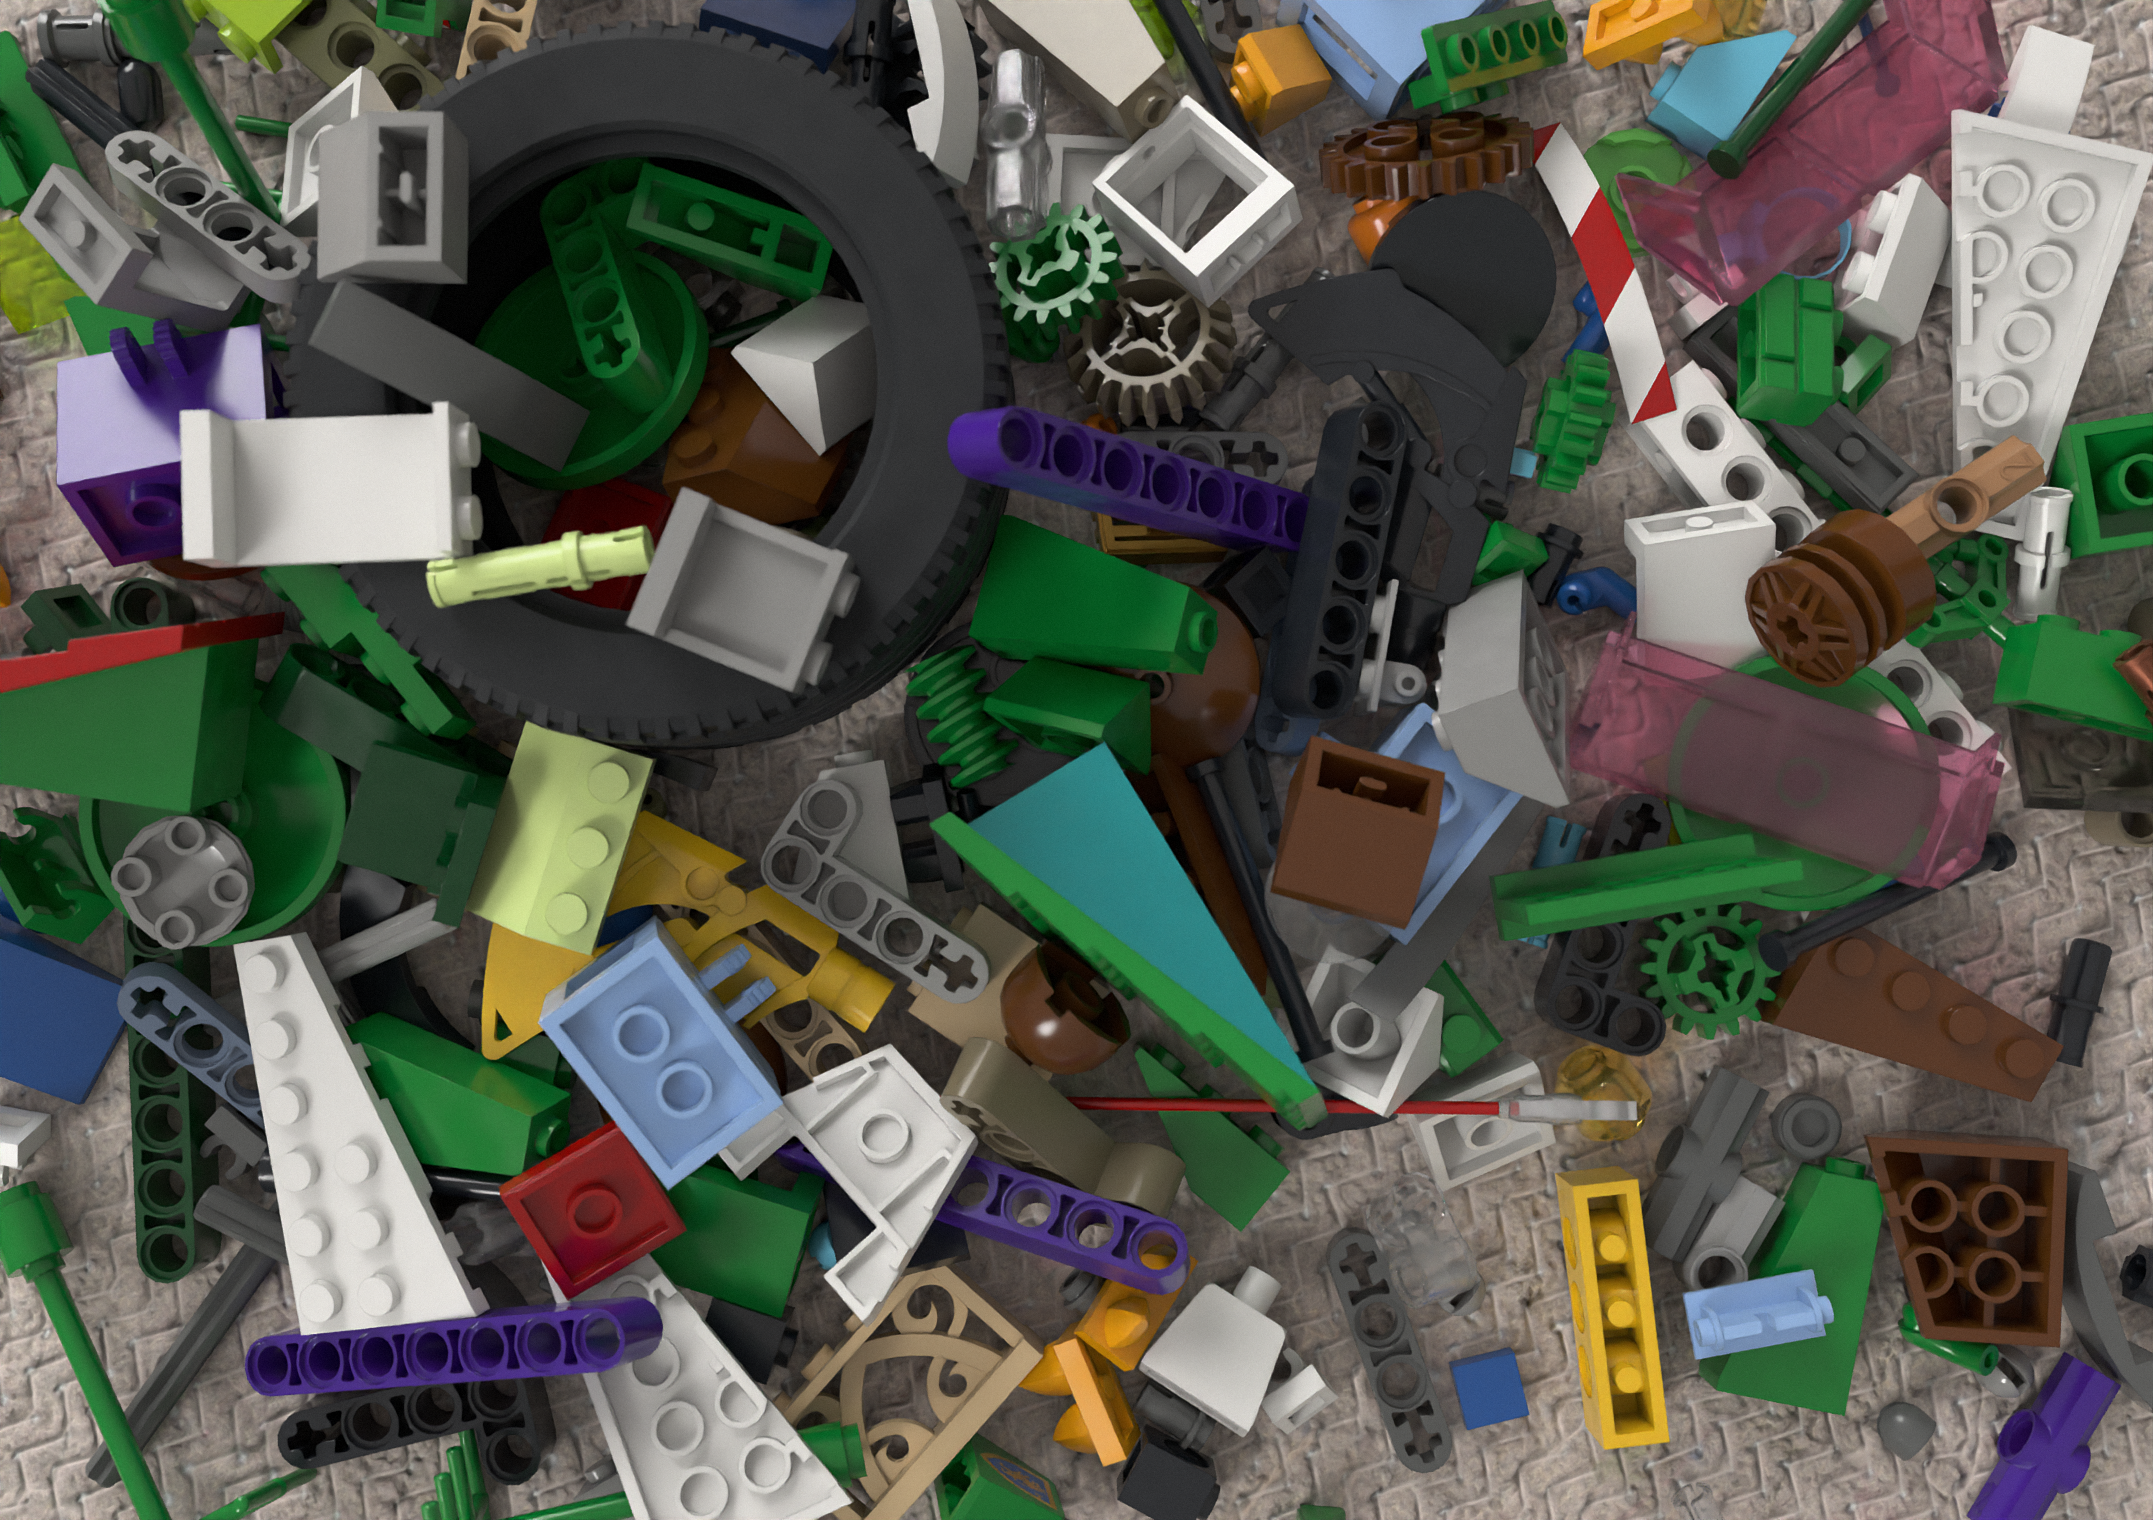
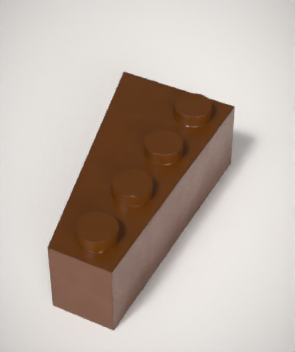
(1900, 1009)

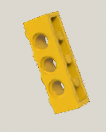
(1612, 1307)

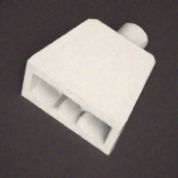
(1221, 1350)

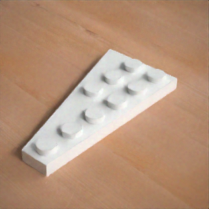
(343, 1171)

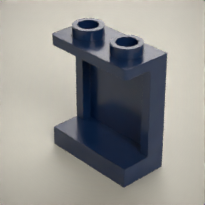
(801, 26)

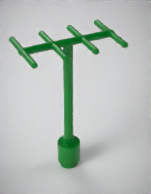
(162, 34)
(34, 1246)
(464, 1495)

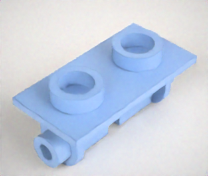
(1756, 1314)

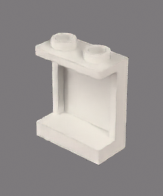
(1696, 578)

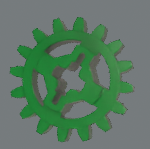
(1056, 274)
(1572, 421)
(1681, 977)

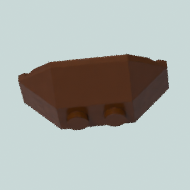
(1188, 831)

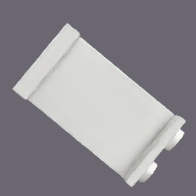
(328, 488)

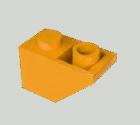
(1277, 77)

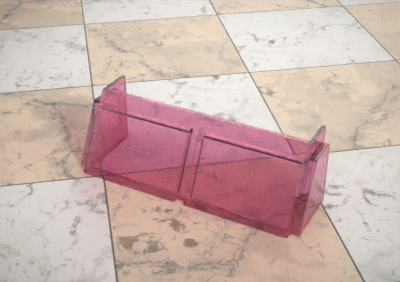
(1838, 140)
(1784, 762)

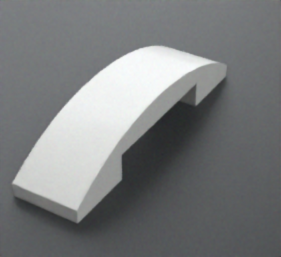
(2040, 91)
(948, 120)

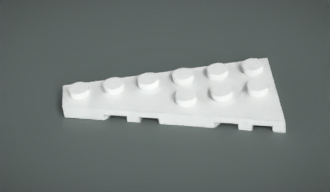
(2031, 271)
(695, 1426)

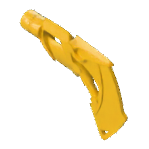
(686, 871)

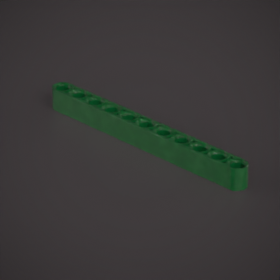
(152, 1080)

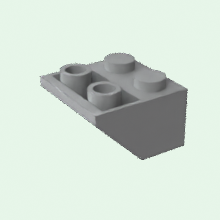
(393, 199)

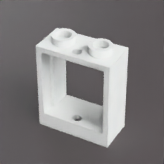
(1238, 239)

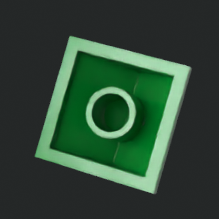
(1075, 710)

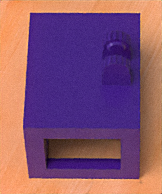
(125, 433)

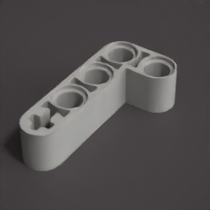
(883, 902)

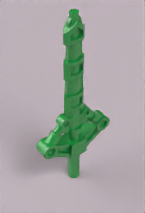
(1973, 602)

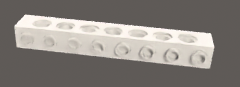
(1738, 446)

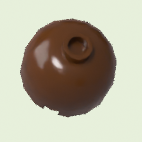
(1057, 1015)

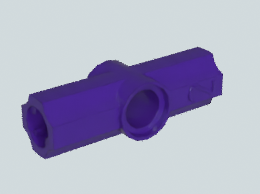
(2046, 1445)

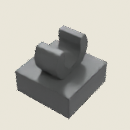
(240, 1134)

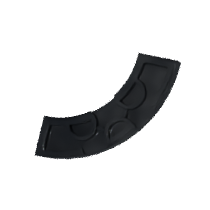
(389, 986)

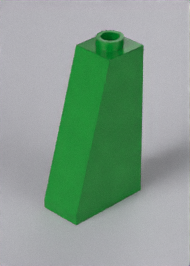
(1086, 607)
(458, 1102)
(1833, 1229)

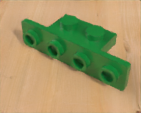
(1482, 52)
(28, 132)

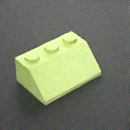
(560, 837)

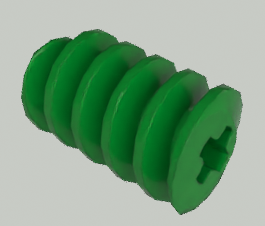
(960, 716)

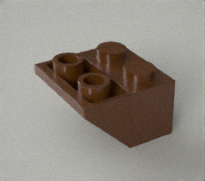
(1357, 832)

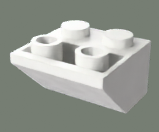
(1892, 262)

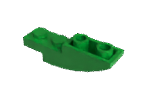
(341, 623)

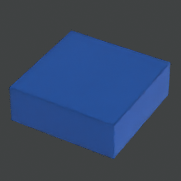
(1489, 1388)

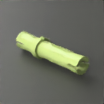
(570, 561)

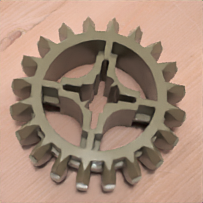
(1136, 373)

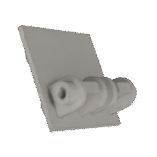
(1383, 681)

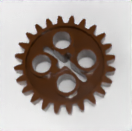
(1464, 148)

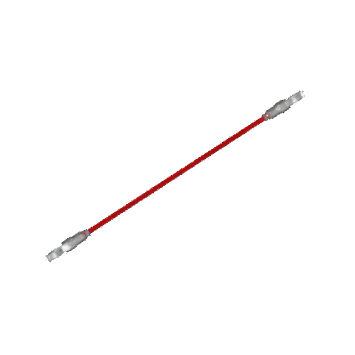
(1547, 1108)

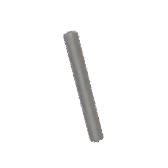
(361, 951)

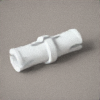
(2042, 552)

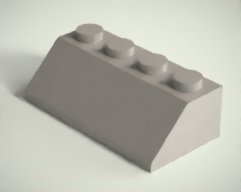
(1505, 692)

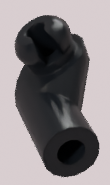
(140, 94)

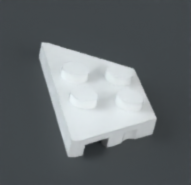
(1172, 207)

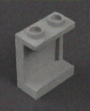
(125, 265)
(744, 593)

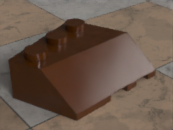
(747, 452)
(1977, 1231)

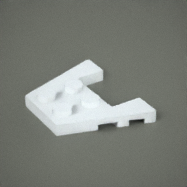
(886, 1147)

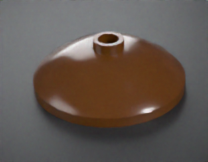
(1211, 711)

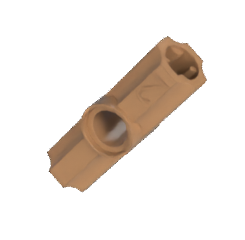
(1973, 494)

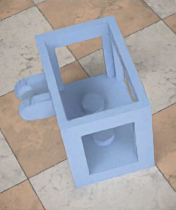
(1383, 36)
(1468, 812)
(665, 1047)

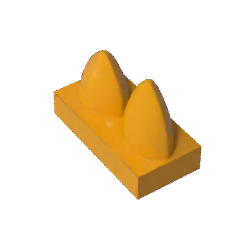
(1639, 27)
(1126, 1318)
(1102, 1415)

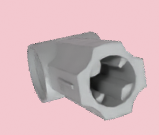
(1733, 1233)

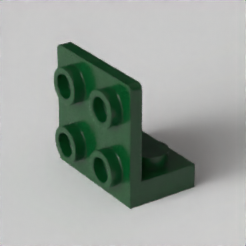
(422, 823)

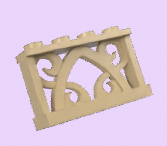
(988, 1373)

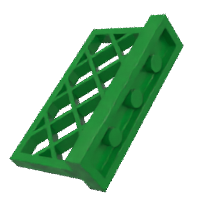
(1635, 885)

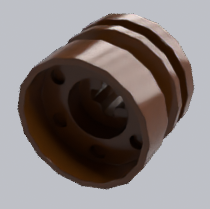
(1840, 597)

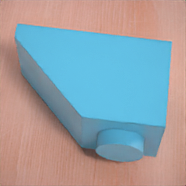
(1715, 89)

